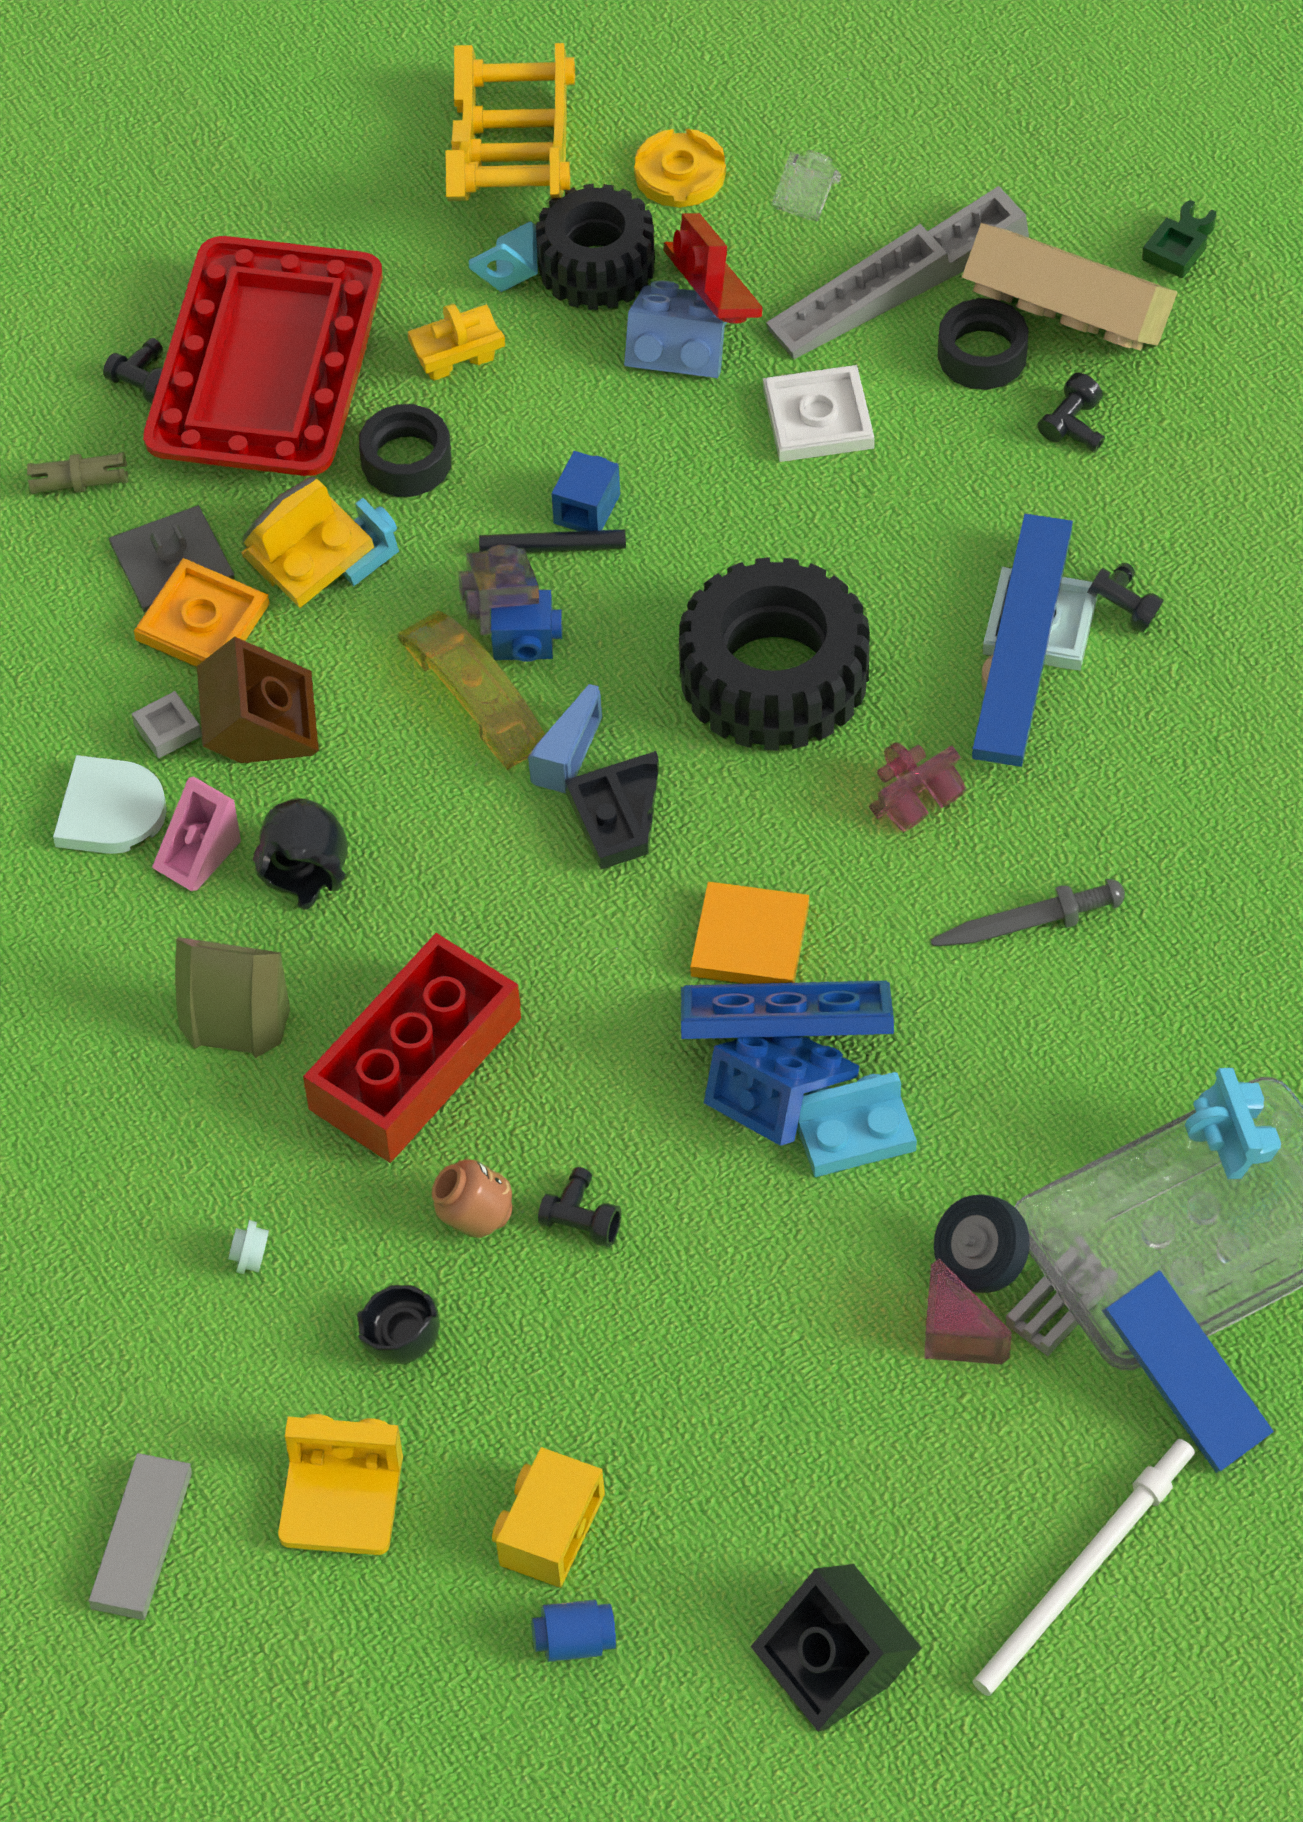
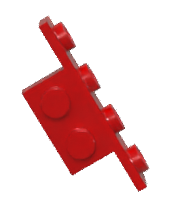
(702, 261)

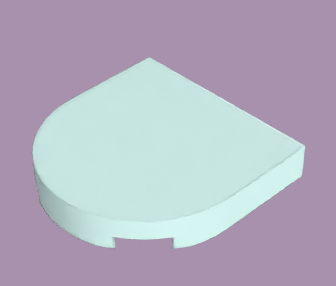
(109, 806)

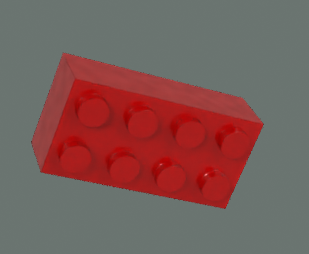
(412, 1047)

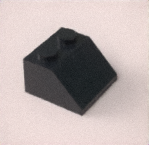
(835, 1645)

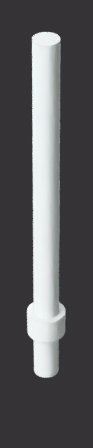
(1149, 1490)

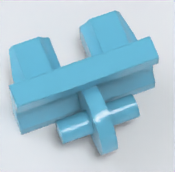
(1226, 1123)

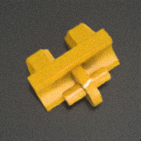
(456, 339)

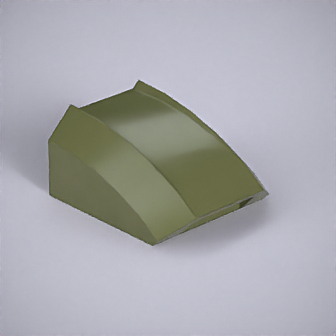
(230, 996)

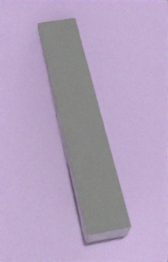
(893, 275)

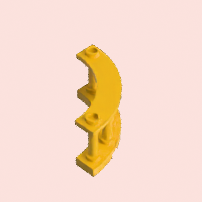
(465, 159)

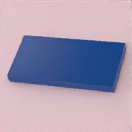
(786, 1009)

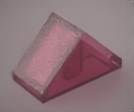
(961, 1324)

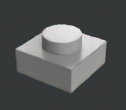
(166, 724)

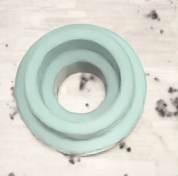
(248, 1247)

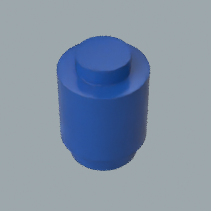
(574, 1630)

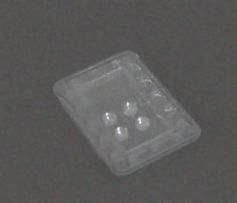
(1174, 1211)

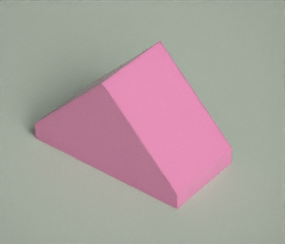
(198, 836)

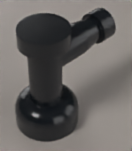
(132, 369)
(1080, 393)
(1114, 589)
(602, 1223)

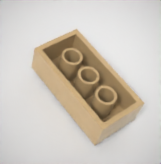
(1067, 284)

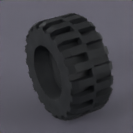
(767, 603)

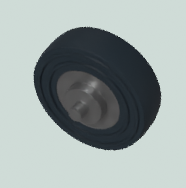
(982, 1242)

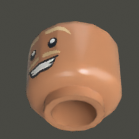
(472, 1198)

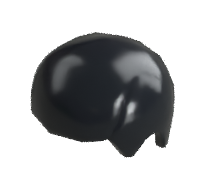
(399, 1324)

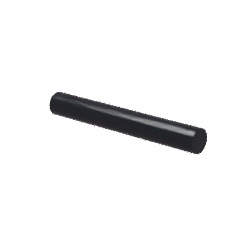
(557, 541)

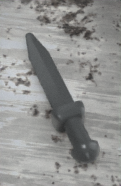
(1064, 906)

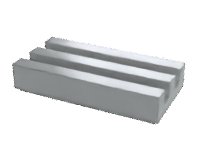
(1017, 1316)

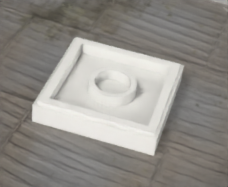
(818, 413)

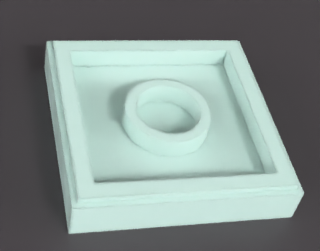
(1069, 626)

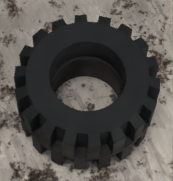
(595, 219)

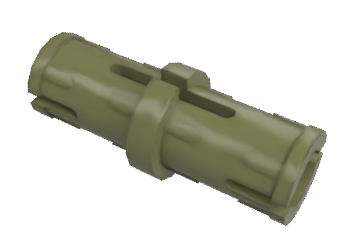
(77, 473)

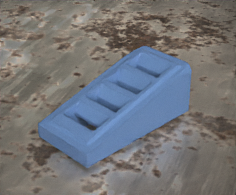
(567, 742)

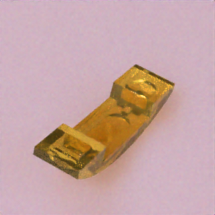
(477, 683)

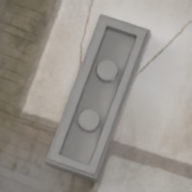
(140, 1536)

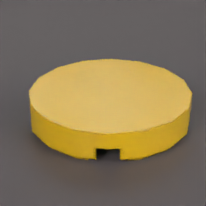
(680, 168)

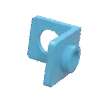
(514, 258)

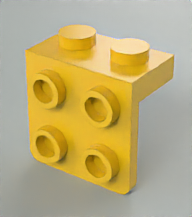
(340, 1484)

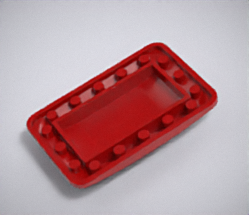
(264, 356)

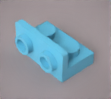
(855, 1124)

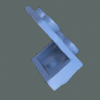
(673, 332)

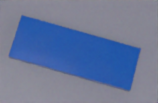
(1187, 1371)

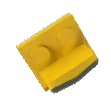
(304, 541)

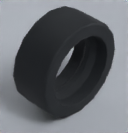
(980, 371)
(398, 422)

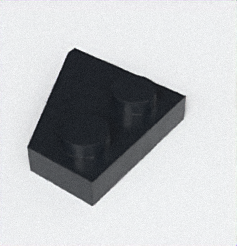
(616, 808)

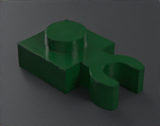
(1179, 245)

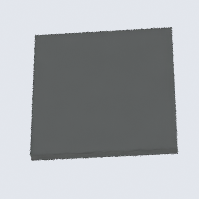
(155, 550)

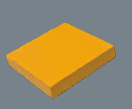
(199, 613)
(749, 934)

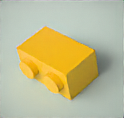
(549, 1516)

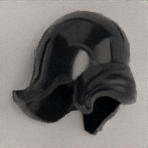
(301, 850)

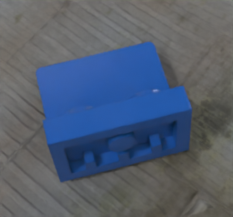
(765, 1080)

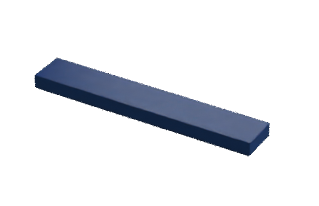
(1022, 640)

